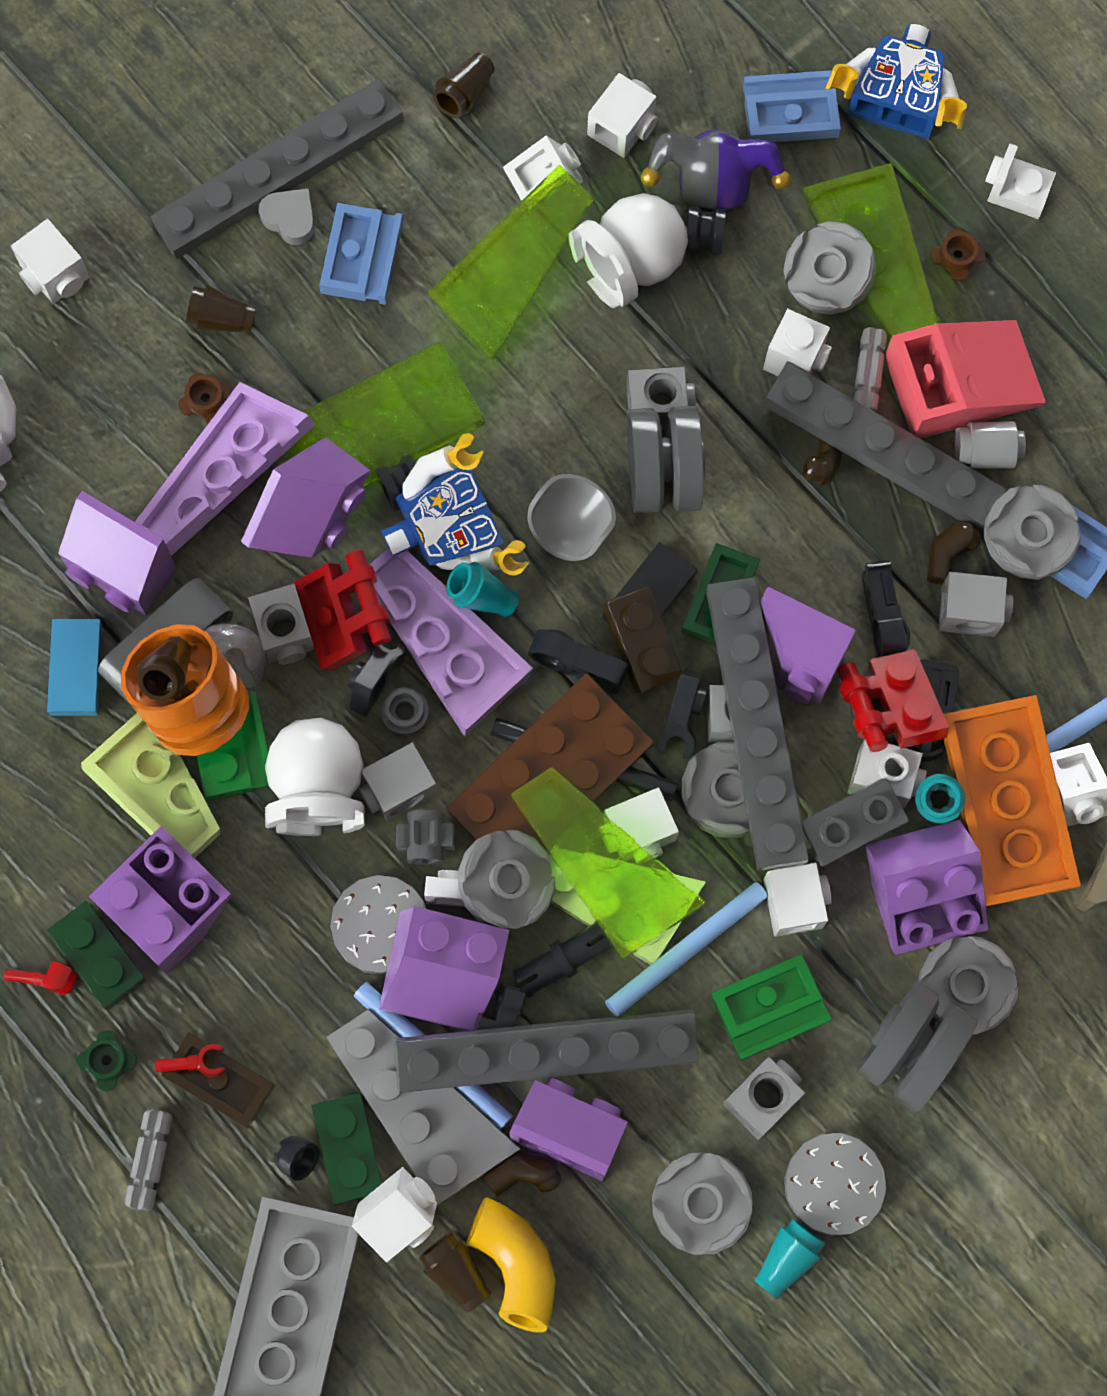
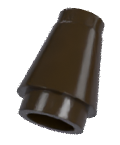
(461, 87)
(219, 311)
(165, 670)
(455, 1272)

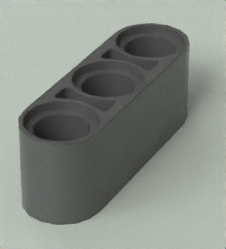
(190, 605)

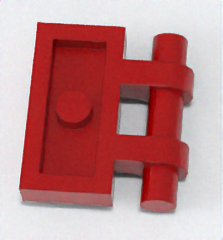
(331, 614)
(906, 698)

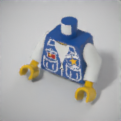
(901, 85)
(449, 514)

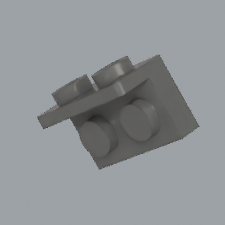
(852, 822)

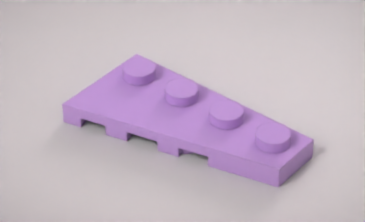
(222, 462)
(451, 644)

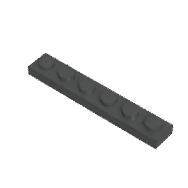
(277, 168)
(883, 446)
(756, 724)
(545, 1050)

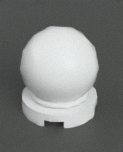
(634, 245)
(314, 773)

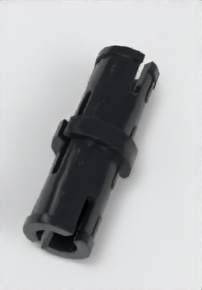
(562, 959)

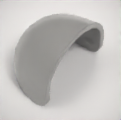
(571, 517)

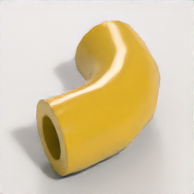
(523, 1263)

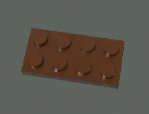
(578, 736)

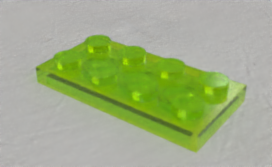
(396, 412)

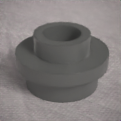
(404, 697)

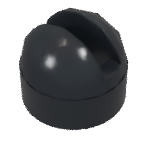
(296, 1157)

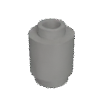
(989, 445)

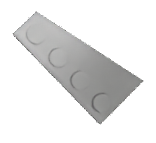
(434, 1128)

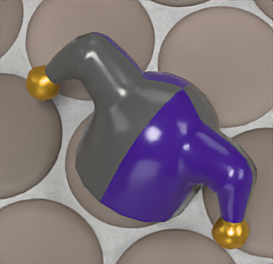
(715, 166)

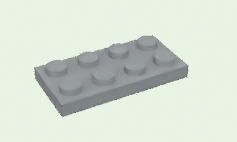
(288, 1302)

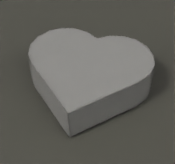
(289, 214)

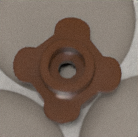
(958, 242)
(201, 385)

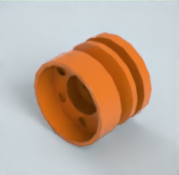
(207, 708)

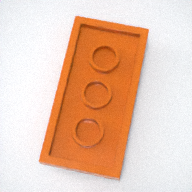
(1011, 799)

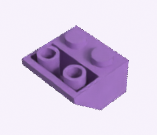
(928, 886)
(162, 899)

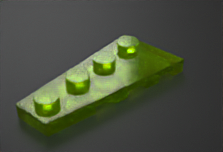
(875, 207)
(505, 269)
(612, 875)

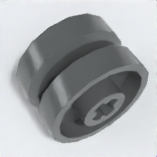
(669, 459)
(923, 1050)

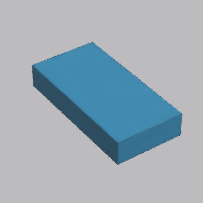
(74, 667)

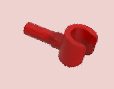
(57, 979)
(191, 1062)

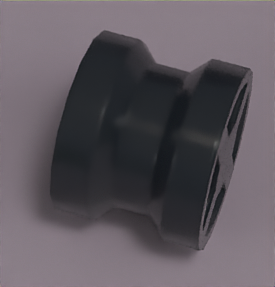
(705, 229)
(392, 479)

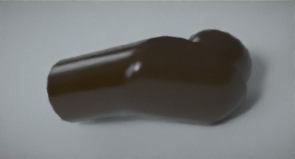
(824, 465)
(948, 544)
(526, 1168)

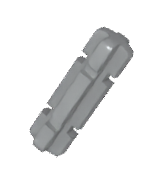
(870, 367)
(148, 1160)

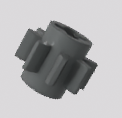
(425, 837)

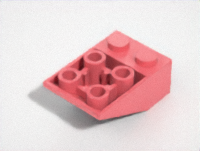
(961, 374)

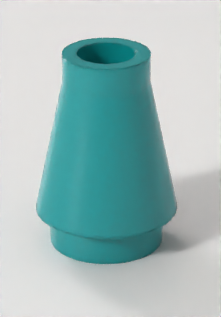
(478, 589)
(950, 788)
(789, 1258)

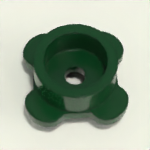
(106, 1075)

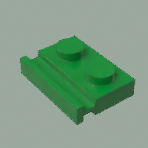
(240, 762)
(770, 1007)

